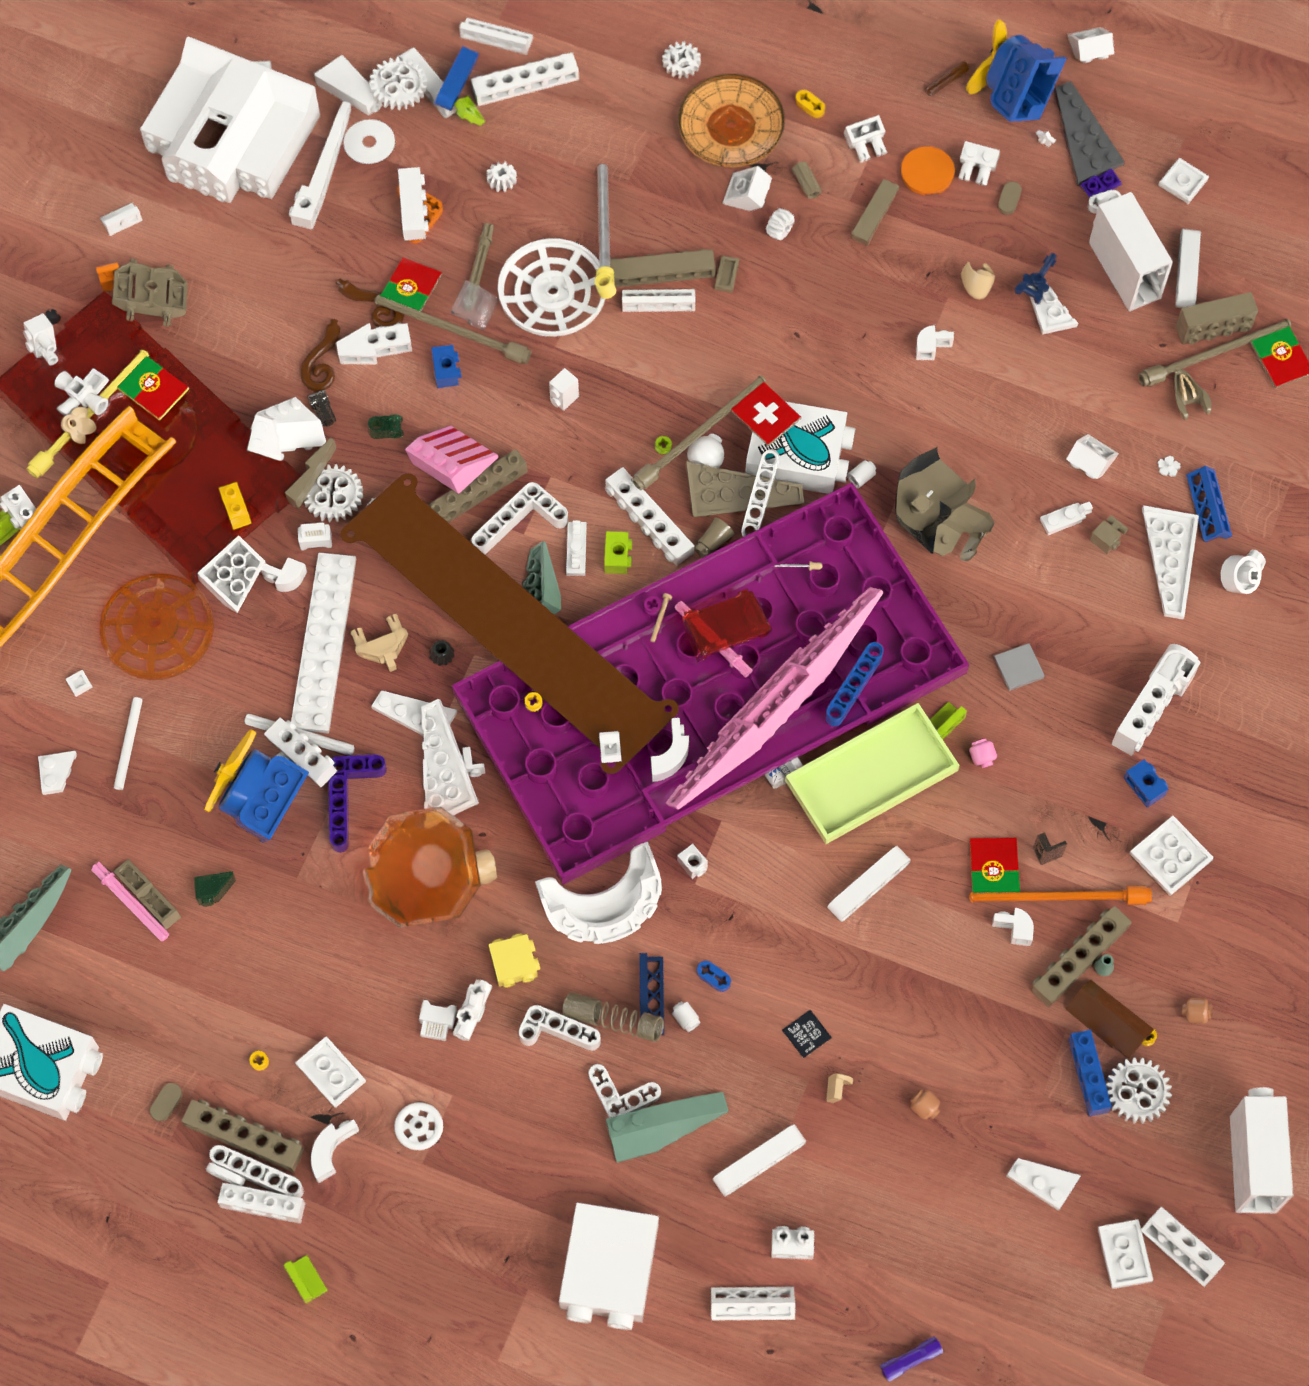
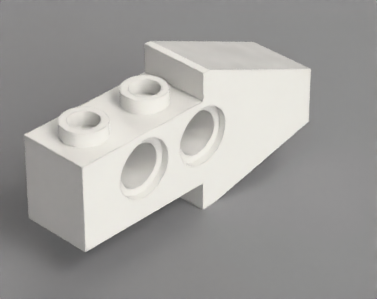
(358, 349)

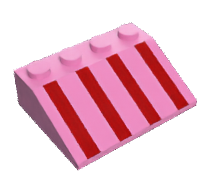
(450, 457)

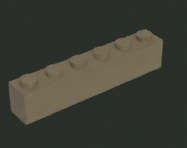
(663, 268)

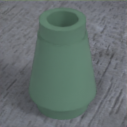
(1102, 968)

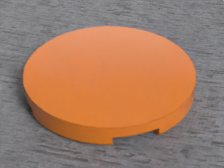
(927, 170)

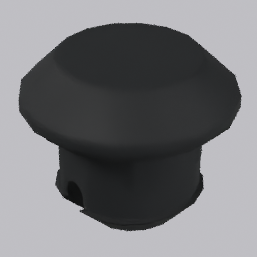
(52, 316)

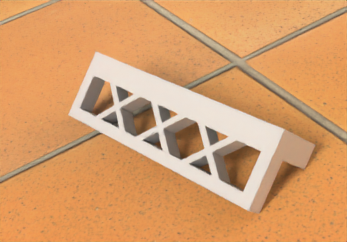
(496, 36)
(657, 301)
(752, 1306)

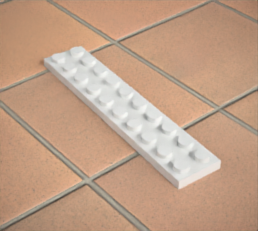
(323, 642)

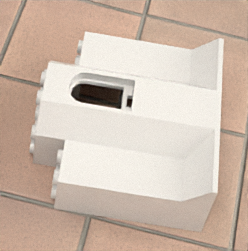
(265, 121)

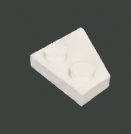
(55, 770)

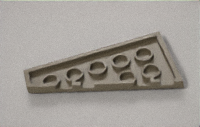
(729, 491)

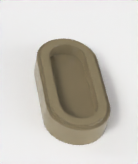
(1009, 198)
(166, 1102)

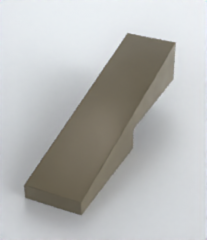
(875, 212)
(315, 465)
(147, 894)

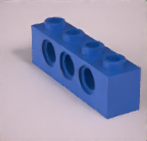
(1089, 1073)

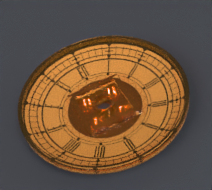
(728, 100)

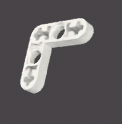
(615, 1099)

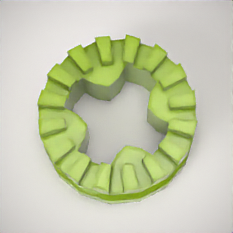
(659, 448)

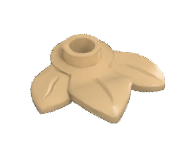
(81, 424)

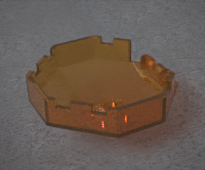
(422, 867)

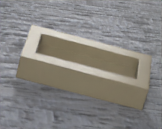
(727, 274)

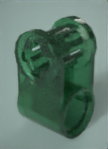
(386, 426)

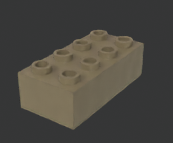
(1216, 318)

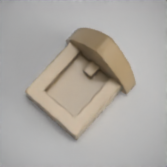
(835, 1087)

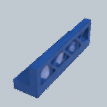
(1214, 501)

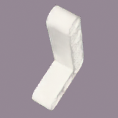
(517, 514)

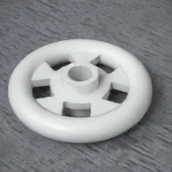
(432, 1135)

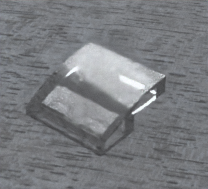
(474, 305)

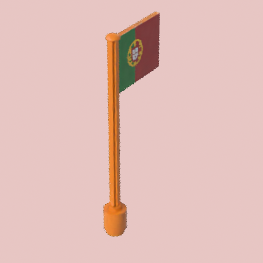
(997, 878)

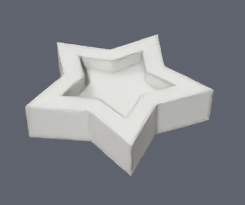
(1045, 138)

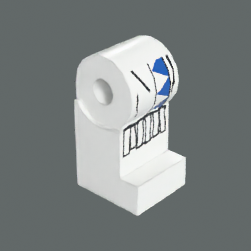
(777, 776)

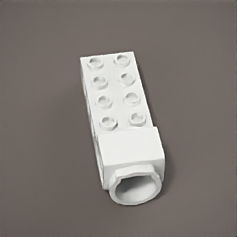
(1164, 682)

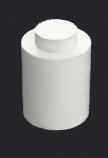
(861, 473)

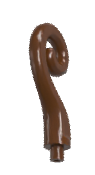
(356, 294)
(331, 336)

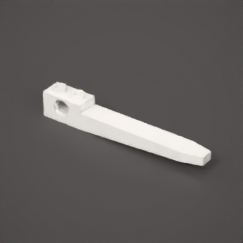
(315, 194)

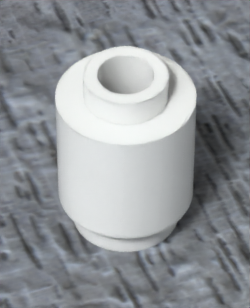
(686, 1016)

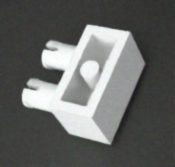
(865, 132)
(978, 156)
(41, 338)
(18, 506)
(792, 1243)

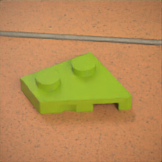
(468, 110)

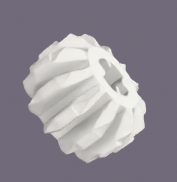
(501, 176)
(780, 224)

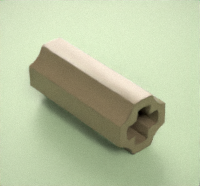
(807, 180)

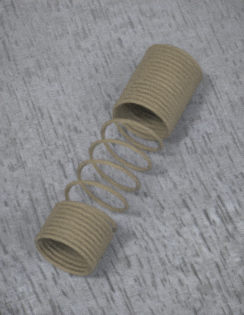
(589, 1010)

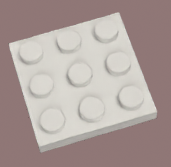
(1171, 855)

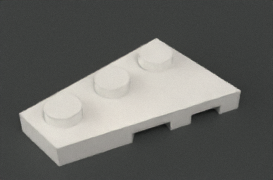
(1051, 313)

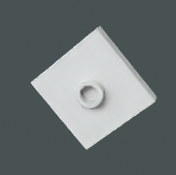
(1183, 180)

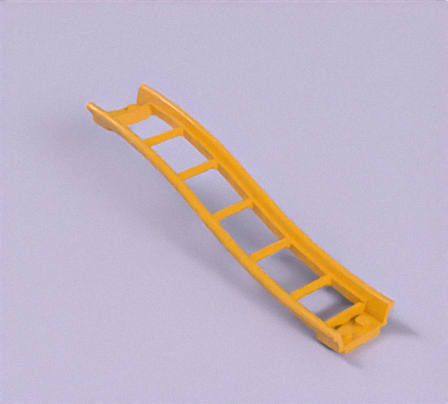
(125, 426)

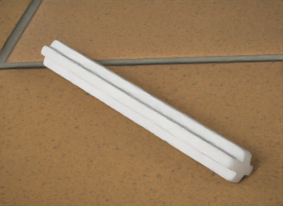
(319, 740)

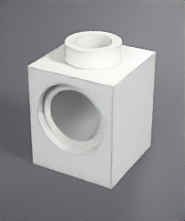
(689, 854)

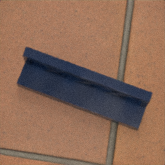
(644, 1001)

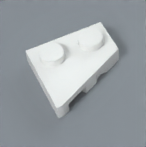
(265, 438)

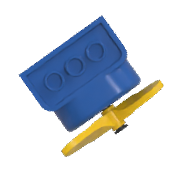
(1018, 75)
(258, 790)

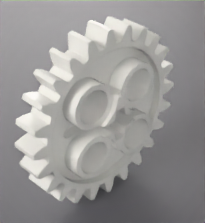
(398, 83)
(350, 494)
(1144, 1073)

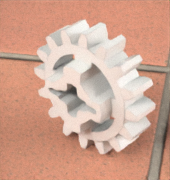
(682, 59)

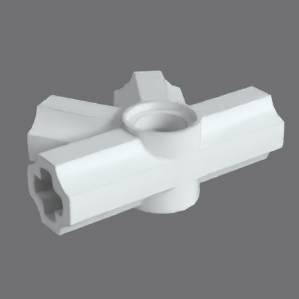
(472, 1009)

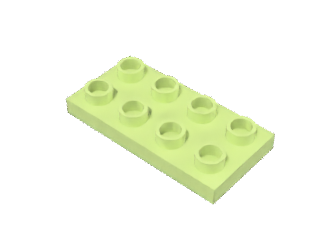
(871, 773)

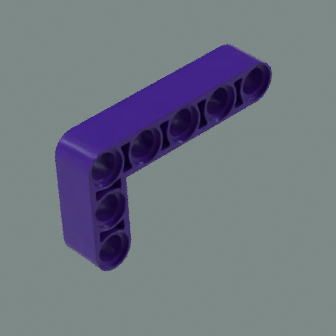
(342, 794)

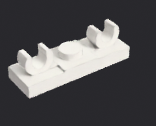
(576, 548)

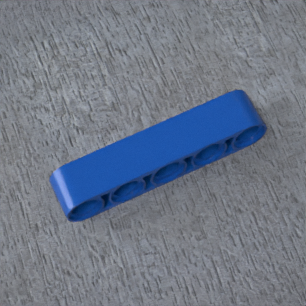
(456, 78)
(850, 691)

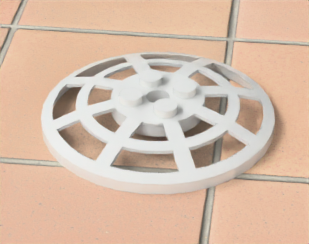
(549, 280)

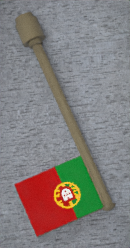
(409, 292)
(1273, 345)

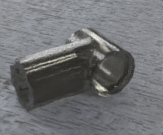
(321, 404)

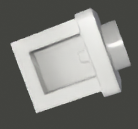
(610, 746)
(473, 770)

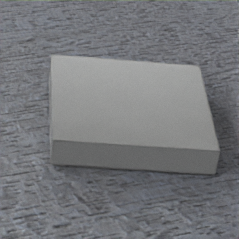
(1019, 667)

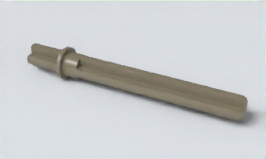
(484, 243)

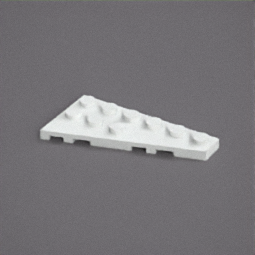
(443, 768)

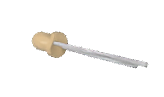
(812, 565)

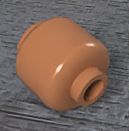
(1197, 1010)
(925, 1104)

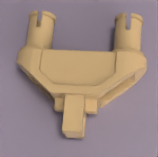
(384, 648)

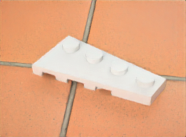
(405, 710)

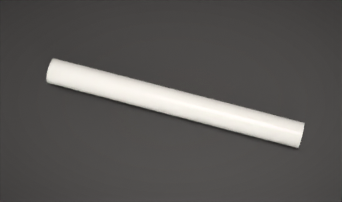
(128, 743)

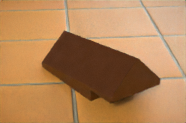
(1109, 1019)

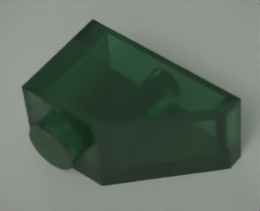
(213, 887)

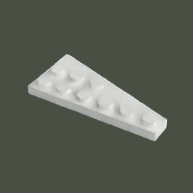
(1172, 549)

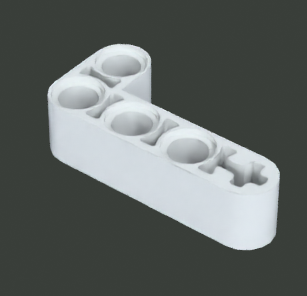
(561, 1031)

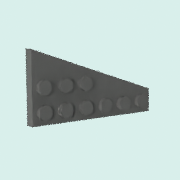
(1086, 140)

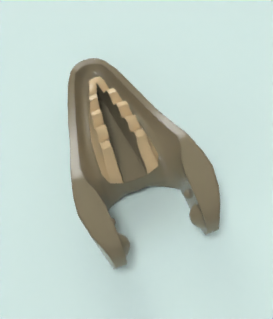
(1189, 392)

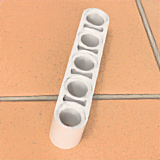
(434, 83)
(1187, 268)
(763, 485)
(869, 883)
(759, 1160)
(249, 1165)

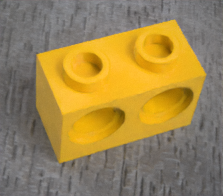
(235, 505)

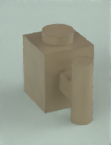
(1107, 536)

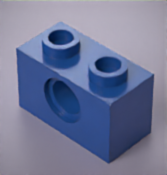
(446, 356)
(1147, 793)

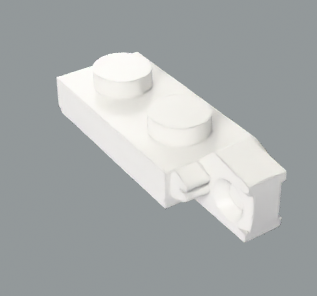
(1065, 517)

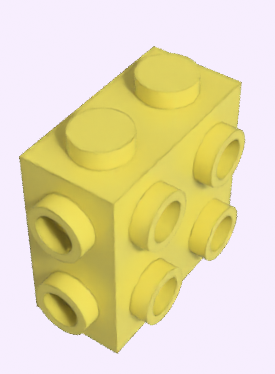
(514, 960)

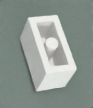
(563, 389)

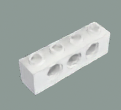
(278, 735)
(261, 1203)
(1182, 1246)

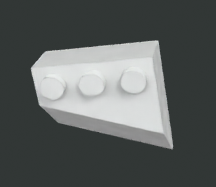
(295, 425)
(232, 573)

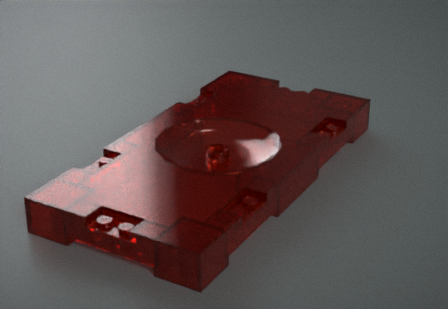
(179, 496)

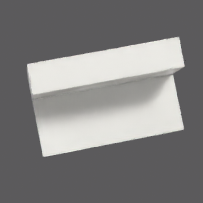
(121, 219)

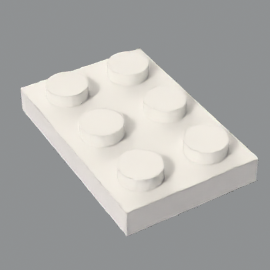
(330, 1072)
(1125, 1254)

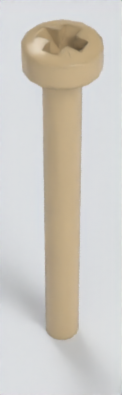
(667, 597)

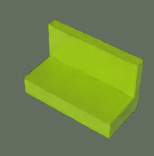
(948, 719)
(306, 1278)

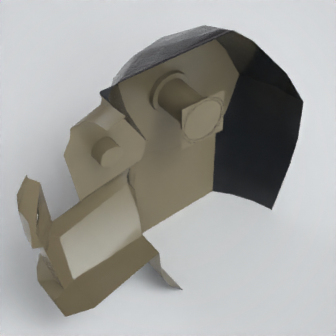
(943, 515)

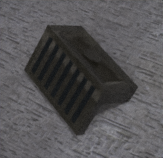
(1046, 852)

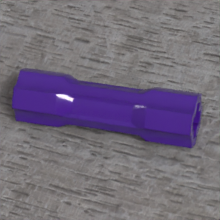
(925, 1351)

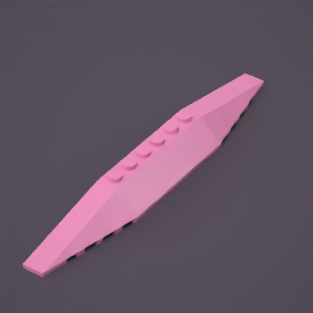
(776, 700)

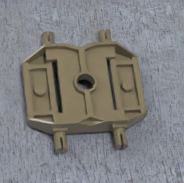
(149, 300)

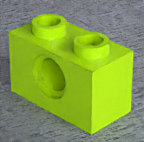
(617, 542)

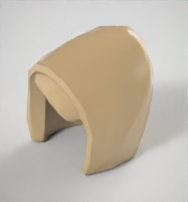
(977, 283)
(486, 866)

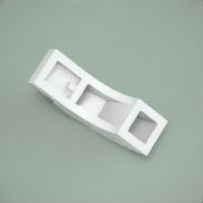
(671, 761)
(324, 1146)

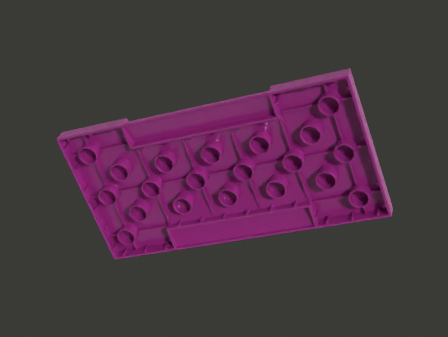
(595, 816)

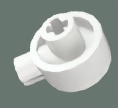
(1242, 573)

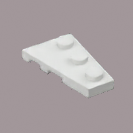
(1043, 1181)

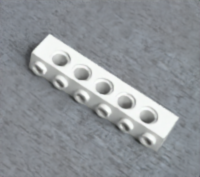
(556, 72)
(621, 481)

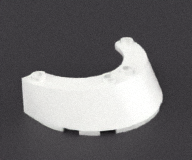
(610, 913)

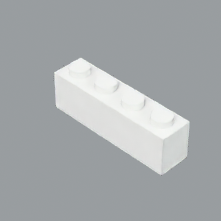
(412, 203)

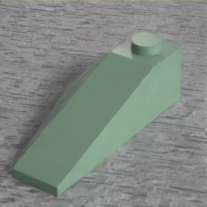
(541, 578)

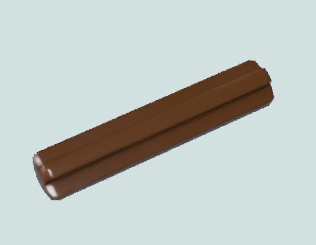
(947, 78)

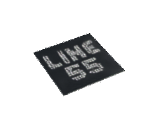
(806, 1034)

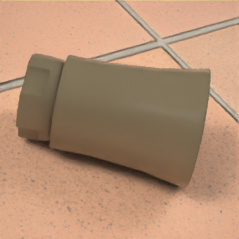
(713, 538)

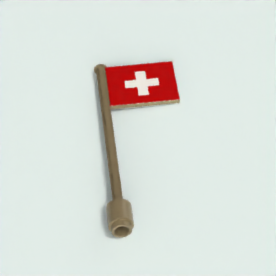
(755, 406)

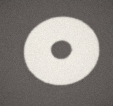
(384, 141)

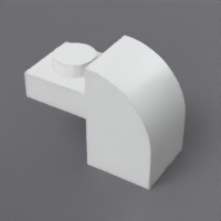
(929, 340)
(288, 578)
(1019, 922)

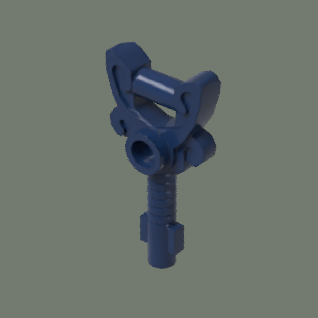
(1037, 280)

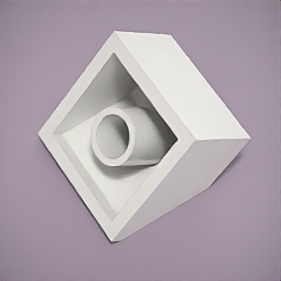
(1091, 44)
(748, 189)
(1091, 456)

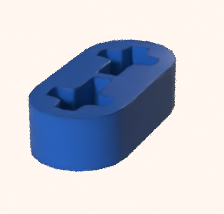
(716, 972)

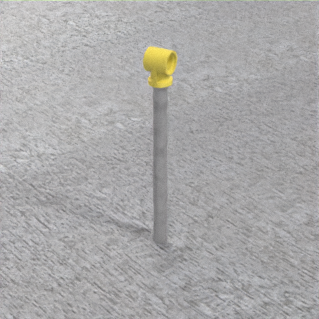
(604, 275)

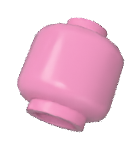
(983, 753)

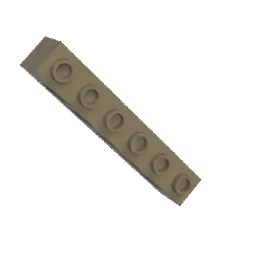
(486, 484)
(1048, 993)
(288, 1159)

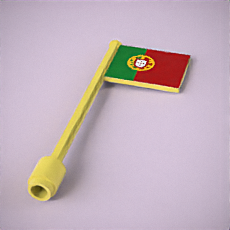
(143, 383)

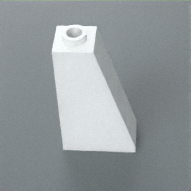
(348, 85)

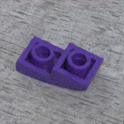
(1103, 183)

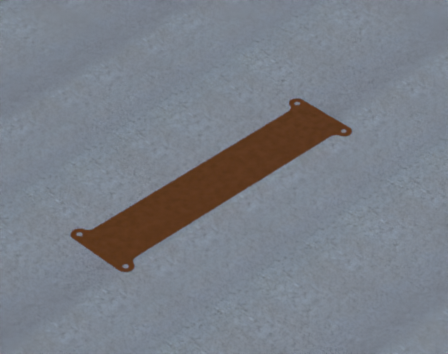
(508, 620)

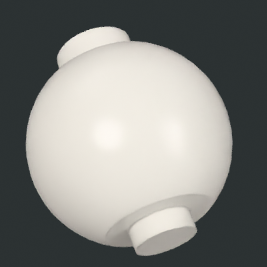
(706, 451)

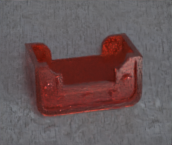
(725, 624)

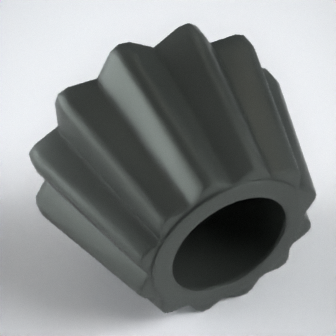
(441, 658)

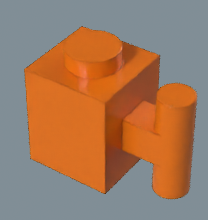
(106, 275)

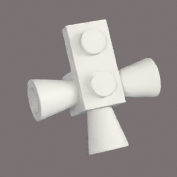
(82, 392)

